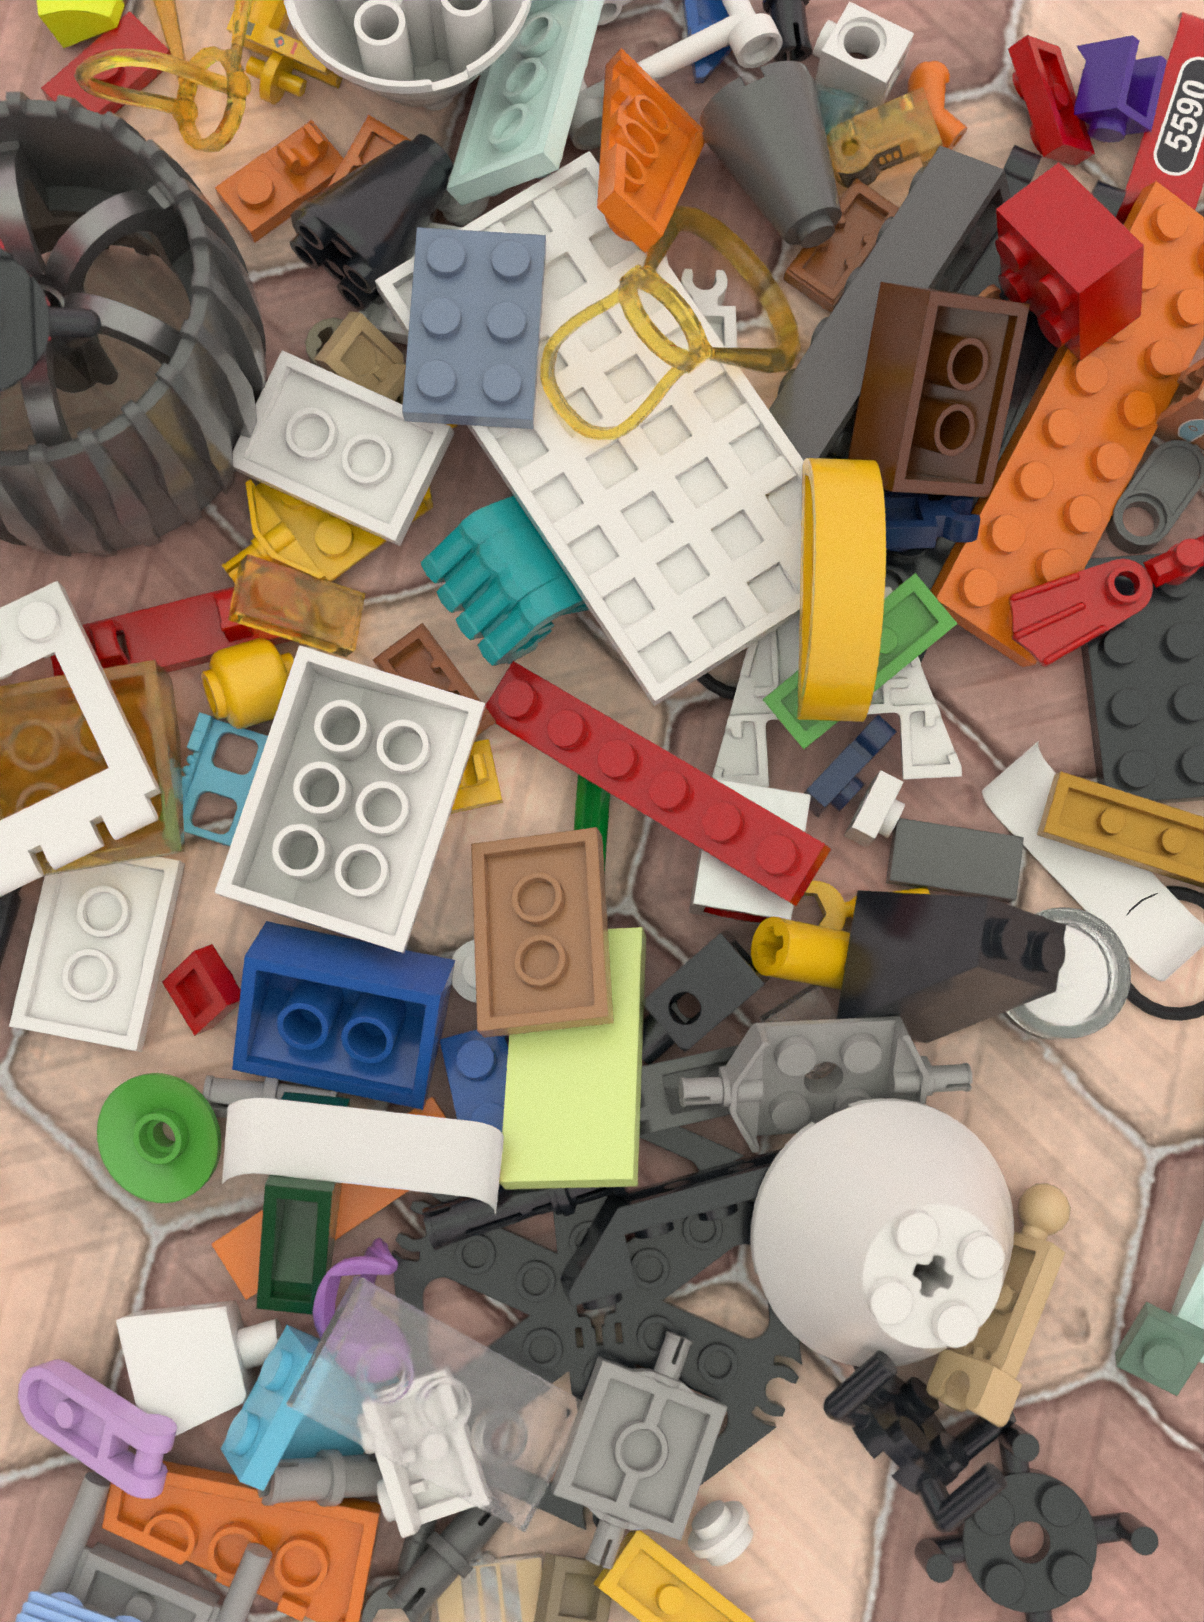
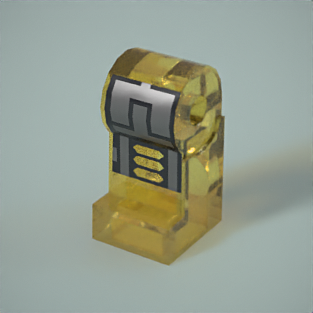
(883, 139)

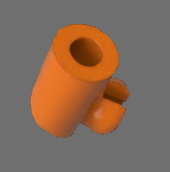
(933, 79)

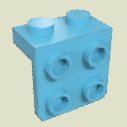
(268, 1427)

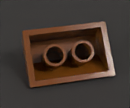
(937, 389)

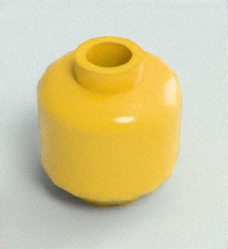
(246, 682)

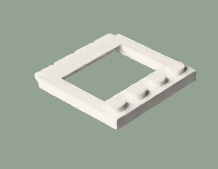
(120, 796)

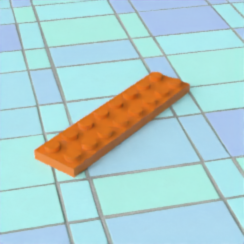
(1082, 435)

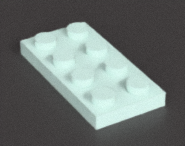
(526, 102)

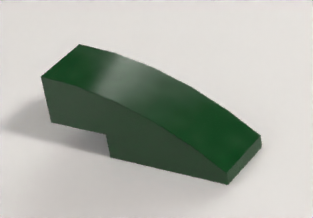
(297, 1233)

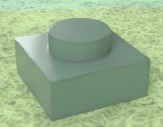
(1161, 1349)

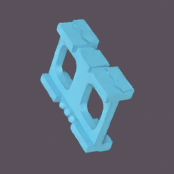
(205, 777)

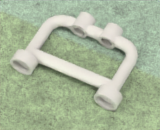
(749, 34)

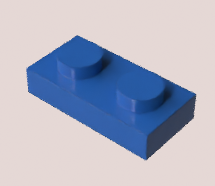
(477, 1076)

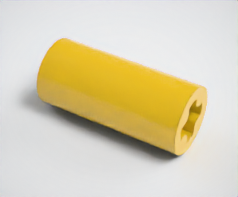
(800, 952)

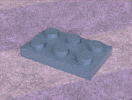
(474, 328)

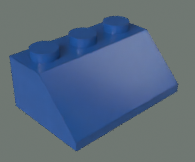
(341, 1014)

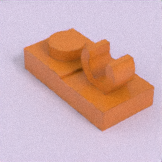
(280, 180)

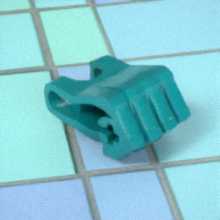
(502, 581)

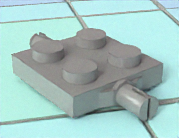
(638, 1449)

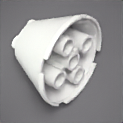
(408, 48)
(883, 1233)

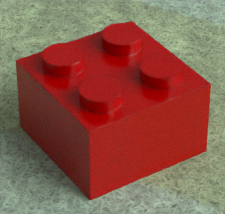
(1069, 262)

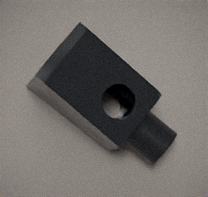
(721, 981)

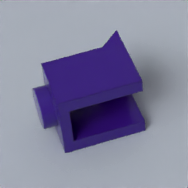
(1116, 90)

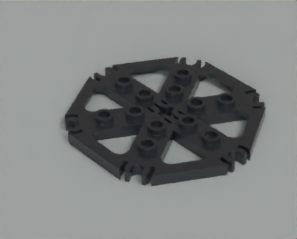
(545, 1342)

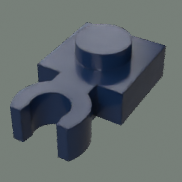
(917, 522)
(840, 780)

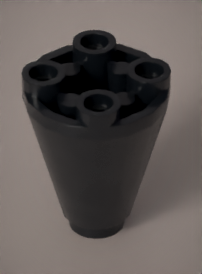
(372, 217)

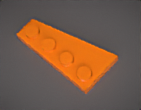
(210, 1517)

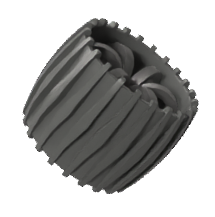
(75, 189)

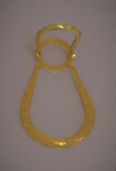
(189, 76)
(700, 350)

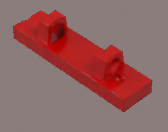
(171, 633)

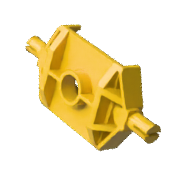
(305, 536)

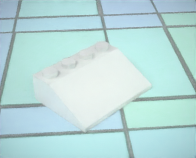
(350, 799)

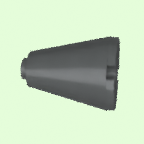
(777, 150)

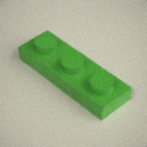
(910, 625)

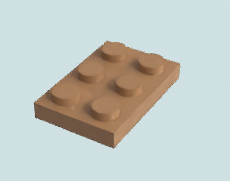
(541, 933)

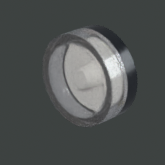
(1089, 984)

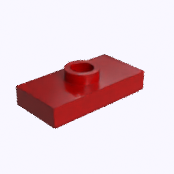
(128, 35)

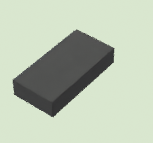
(955, 860)

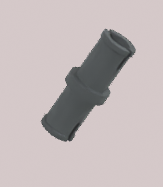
(444, 1561)

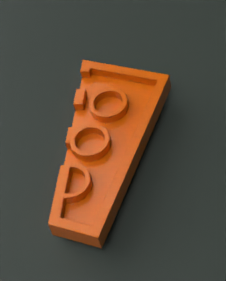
(644, 153)

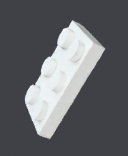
(341, 448)
(98, 952)

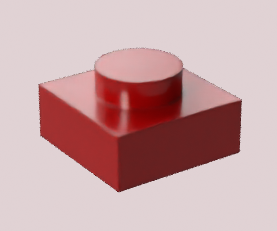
(203, 989)

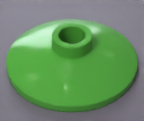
(140, 1153)

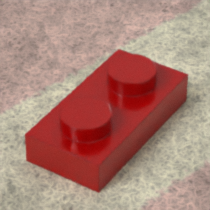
(1050, 100)

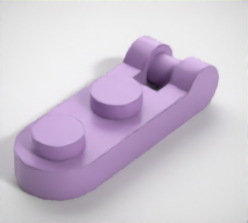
(97, 1426)

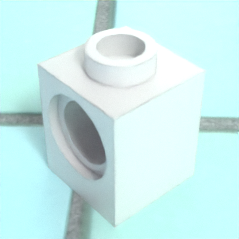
(867, 34)

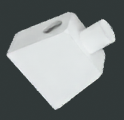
(193, 1359)

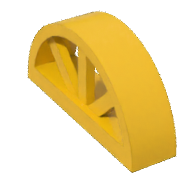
(840, 587)

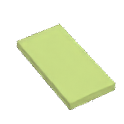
(579, 1090)

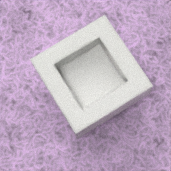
(877, 810)

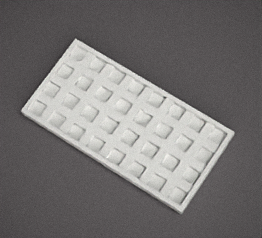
(693, 516)

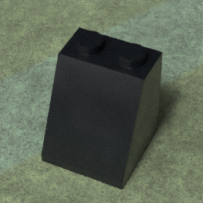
(945, 960)

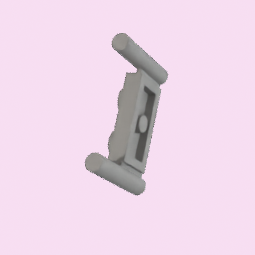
(126, 1586)

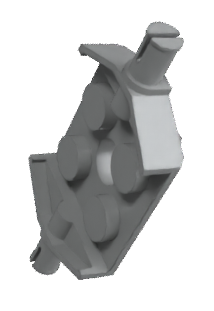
(767, 1072)

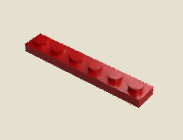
(658, 784)

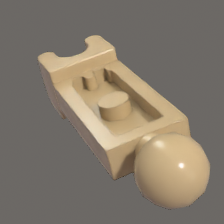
(986, 1369)

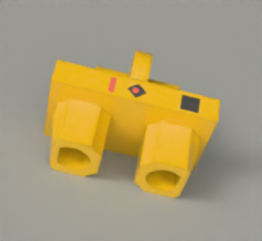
(267, 37)

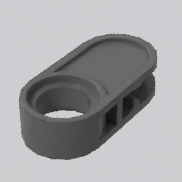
(1163, 489)

